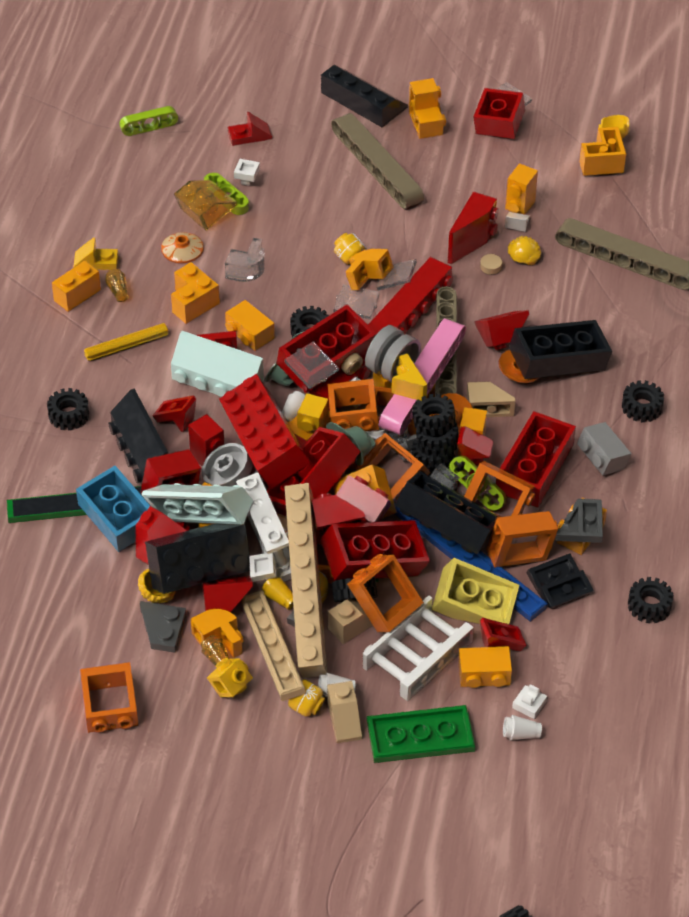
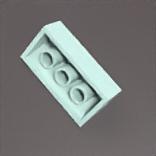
(212, 364)
(200, 503)

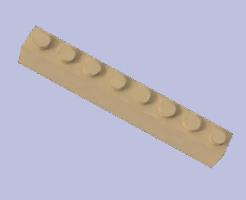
(305, 581)

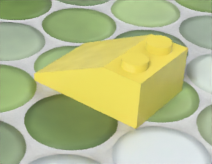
(474, 594)

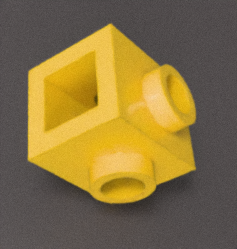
(230, 677)

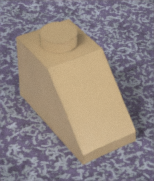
(490, 398)
(347, 620)
(344, 711)

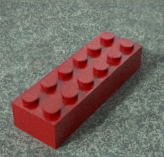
(264, 431)

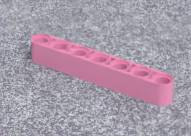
(430, 365)

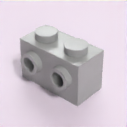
(604, 448)

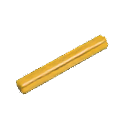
(126, 341)

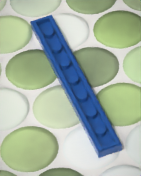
(526, 601)

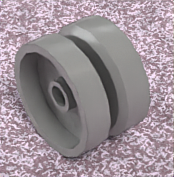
(386, 348)
(227, 465)

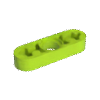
(141, 117)
(242, 201)
(469, 465)

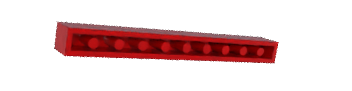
(400, 312)

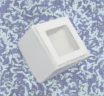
(516, 221)

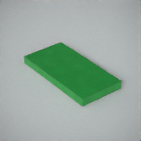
(420, 734)

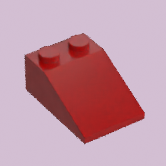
(473, 226)

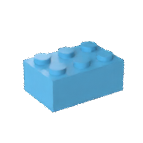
(113, 506)

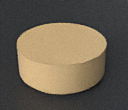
(491, 264)
(352, 363)

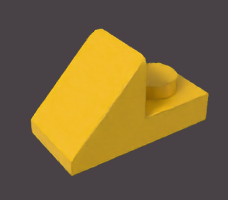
(98, 258)
(409, 380)

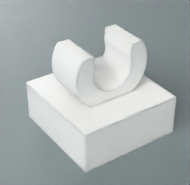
(246, 171)
(262, 566)
(529, 701)

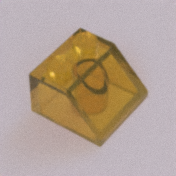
(204, 202)

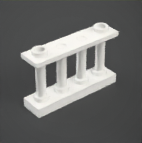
(267, 524)
(427, 667)

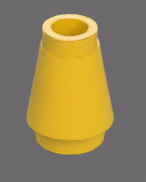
(279, 592)

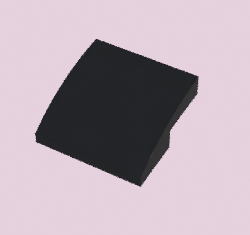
(559, 581)

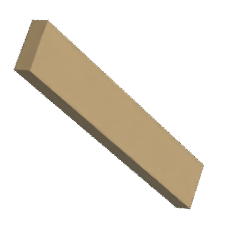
(272, 646)

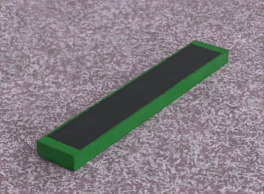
(45, 507)

